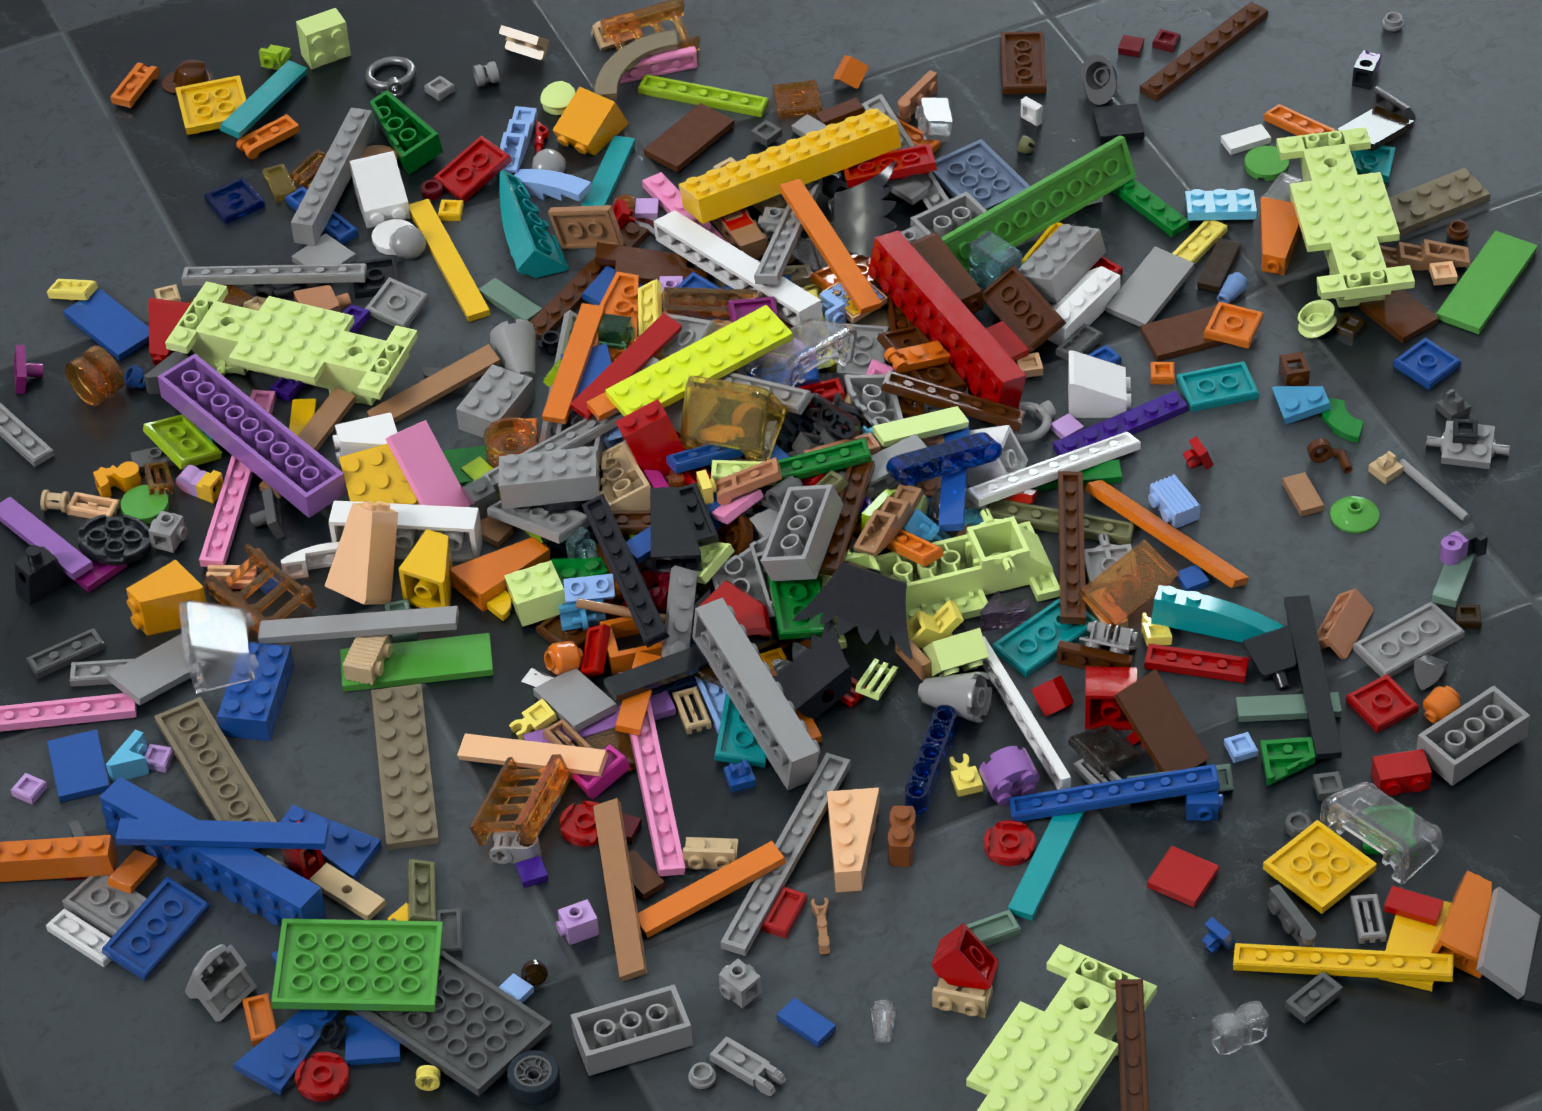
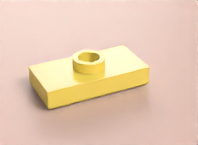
(72, 289)

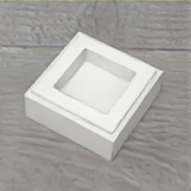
(1031, 111)

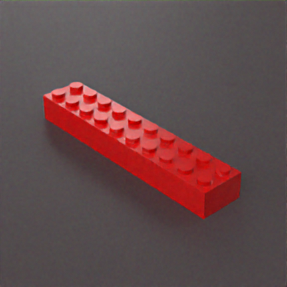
(944, 318)

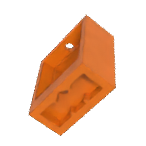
(623, 660)

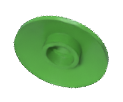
(1354, 514)

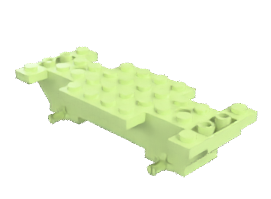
(1344, 216)
(291, 343)
(984, 561)
(1059, 1053)

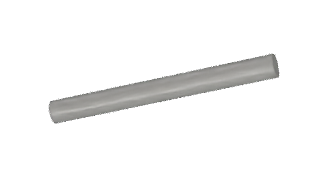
(1434, 491)

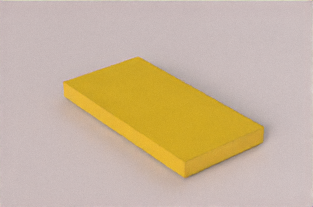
(1414, 937)

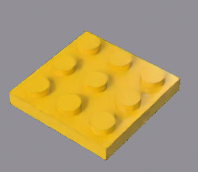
(209, 103)
(376, 477)
(1319, 866)

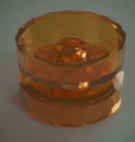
(94, 375)
(508, 437)

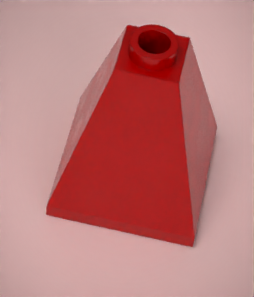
(162, 320)

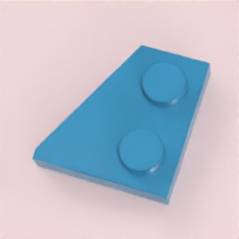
(1300, 401)

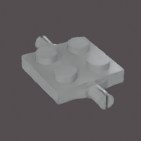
(1468, 455)
(1103, 556)

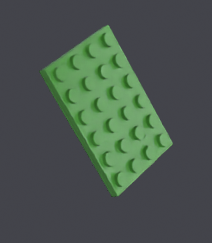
(358, 965)

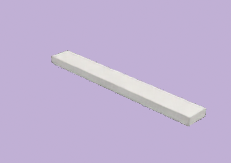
(1048, 470)
(1026, 720)

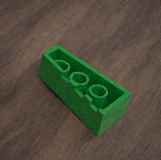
(406, 132)

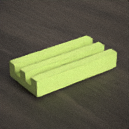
(881, 669)

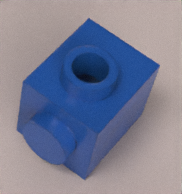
(1203, 805)

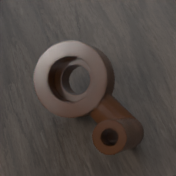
(1321, 450)

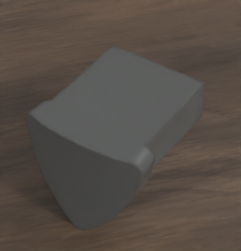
(1429, 670)

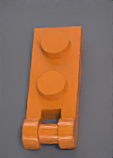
(134, 85)
(267, 136)
(917, 356)

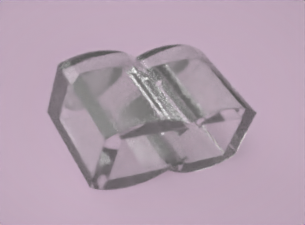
(1239, 1027)

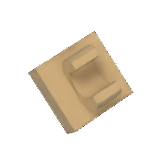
(1386, 467)

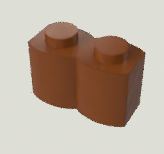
(901, 836)

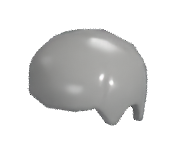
(549, 160)
(408, 242)

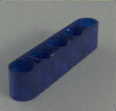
(944, 458)
(931, 758)

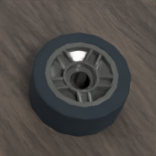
(545, 1076)

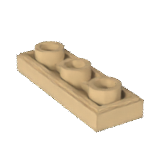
(348, 892)

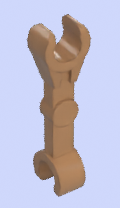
(820, 913)

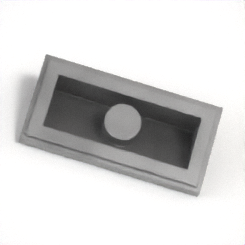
(1392, 104)

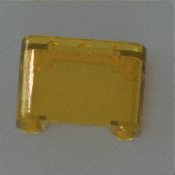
(731, 417)

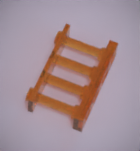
(648, 16)
(222, 592)
(533, 812)

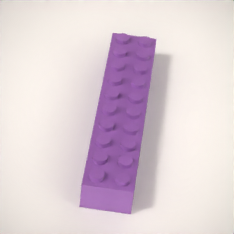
(252, 435)

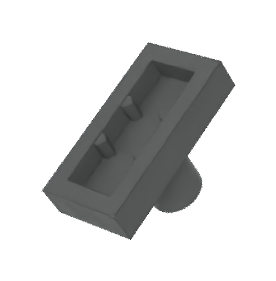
(270, 515)

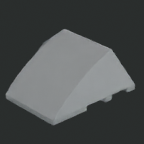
(748, 573)

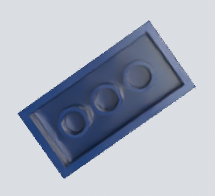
(253, 706)

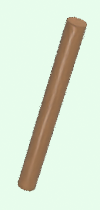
(607, 608)

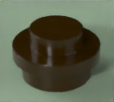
(534, 972)

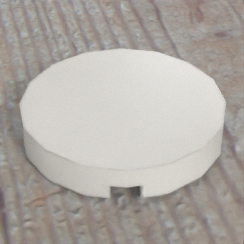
(382, 234)

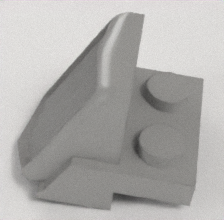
(220, 981)

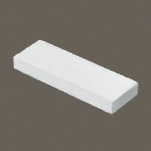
(80, 936)

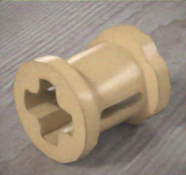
(47, 497)

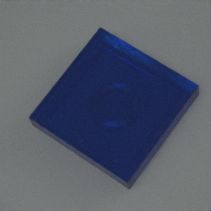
(234, 200)

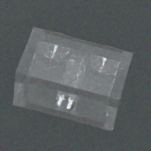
(934, 119)

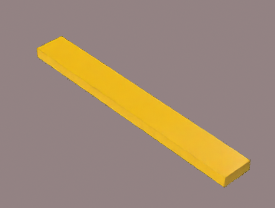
(449, 260)
(1343, 962)

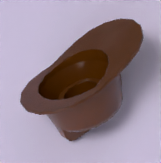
(187, 73)

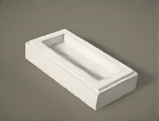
(1245, 139)

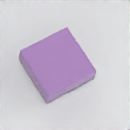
(647, 208)
(1066, 426)
(159, 757)
(29, 788)

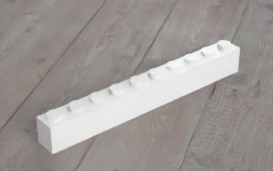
(733, 266)

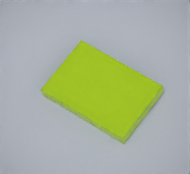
(182, 441)

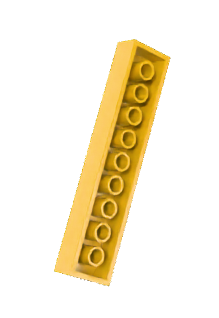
(803, 158)

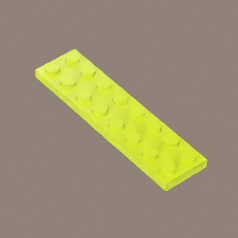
(708, 358)

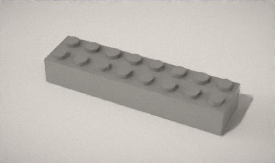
(756, 693)

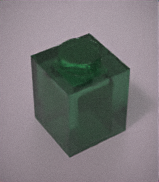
(615, 331)

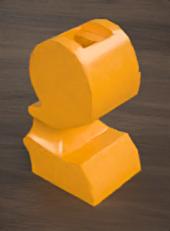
(123, 477)

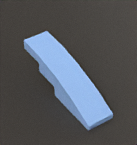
(518, 135)
(554, 184)

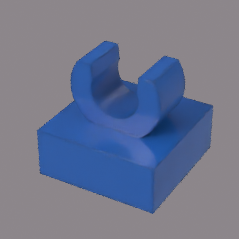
(739, 776)
(1217, 936)

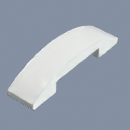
(313, 557)

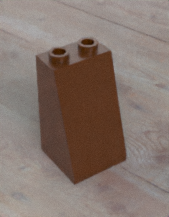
(950, 270)

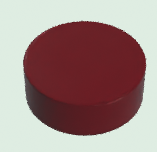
(432, 189)

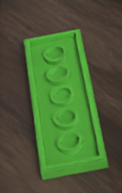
(1486, 282)
(430, 662)

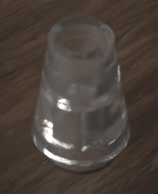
(883, 1019)

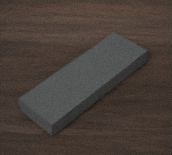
(64, 653)

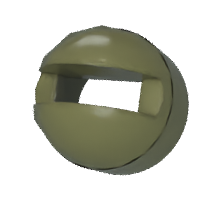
(1025, 144)

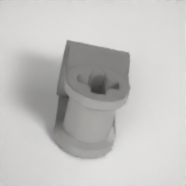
(512, 848)

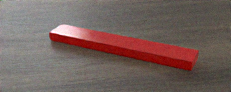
(629, 362)

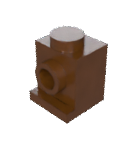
(1294, 375)

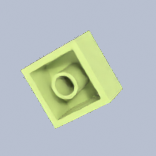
(323, 38)
(535, 592)
(956, 652)

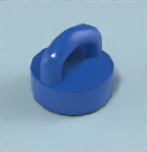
(133, 376)

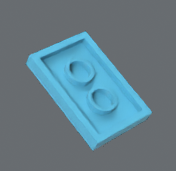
(1220, 204)

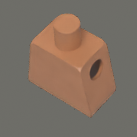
(323, 298)

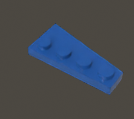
(345, 847)
(279, 1054)

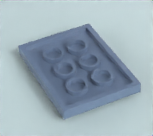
(979, 173)

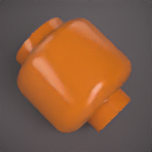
(563, 657)
(1441, 703)

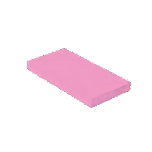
(426, 467)

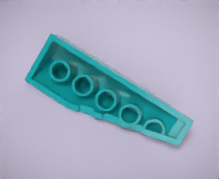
(526, 234)
(1208, 615)

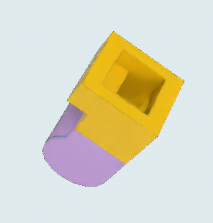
(200, 483)

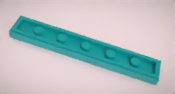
(263, 99)
(610, 171)
(1044, 864)

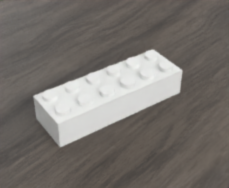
(458, 523)

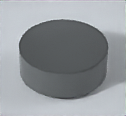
(1296, 823)

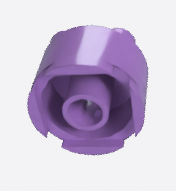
(1009, 774)

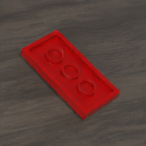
(907, 162)

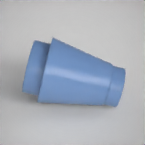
(1233, 287)

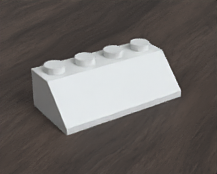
(1085, 301)

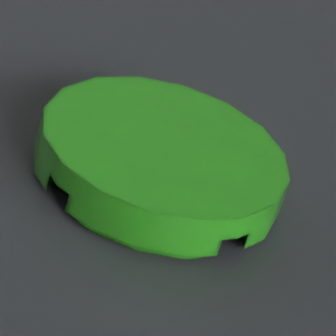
(1265, 163)
(142, 505)

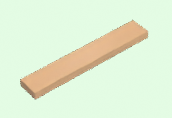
(531, 754)

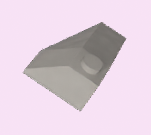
(875, 405)

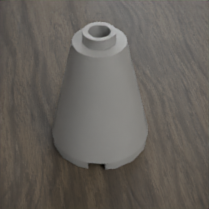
(515, 346)
(963, 692)

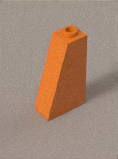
(1277, 234)
(484, 576)
(1466, 923)

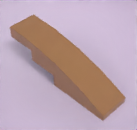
(1421, 256)
(889, 520)

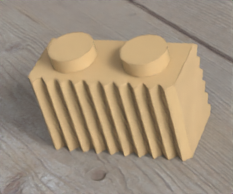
(367, 658)

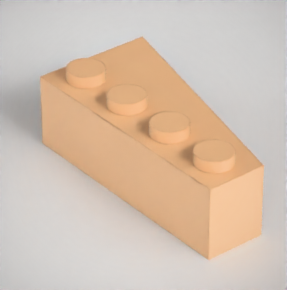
(851, 832)

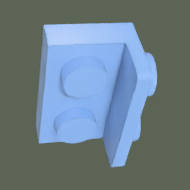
(832, 307)
(590, 588)

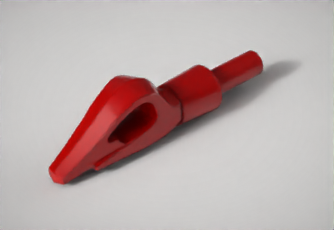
(540, 136)

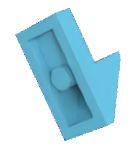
(129, 758)

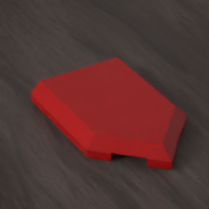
(747, 609)

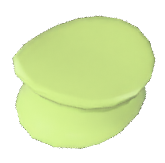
(557, 97)
(1316, 318)

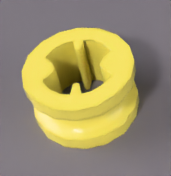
(427, 1077)

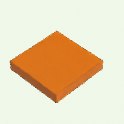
(1233, 325)

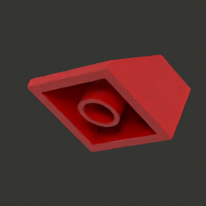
(964, 960)

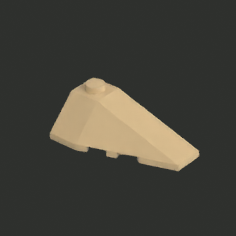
(623, 480)

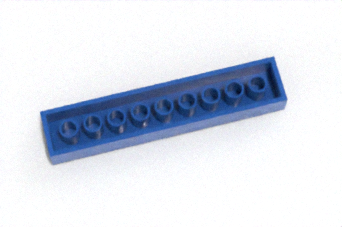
(234, 872)

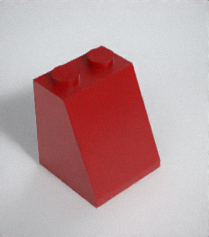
(650, 437)
(1100, 688)

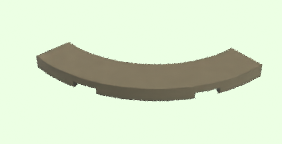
(630, 55)

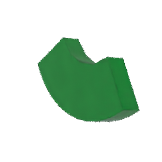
(1342, 422)

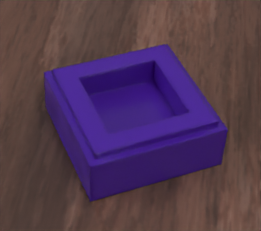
(531, 871)

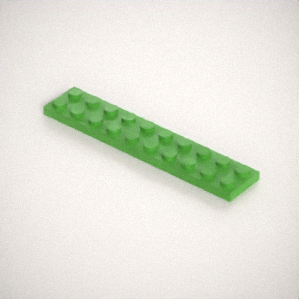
(1048, 199)

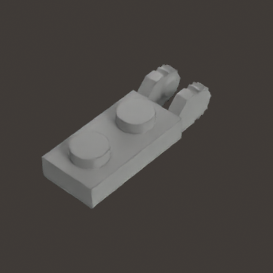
(746, 1065)

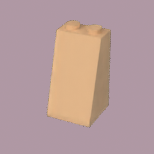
(366, 554)

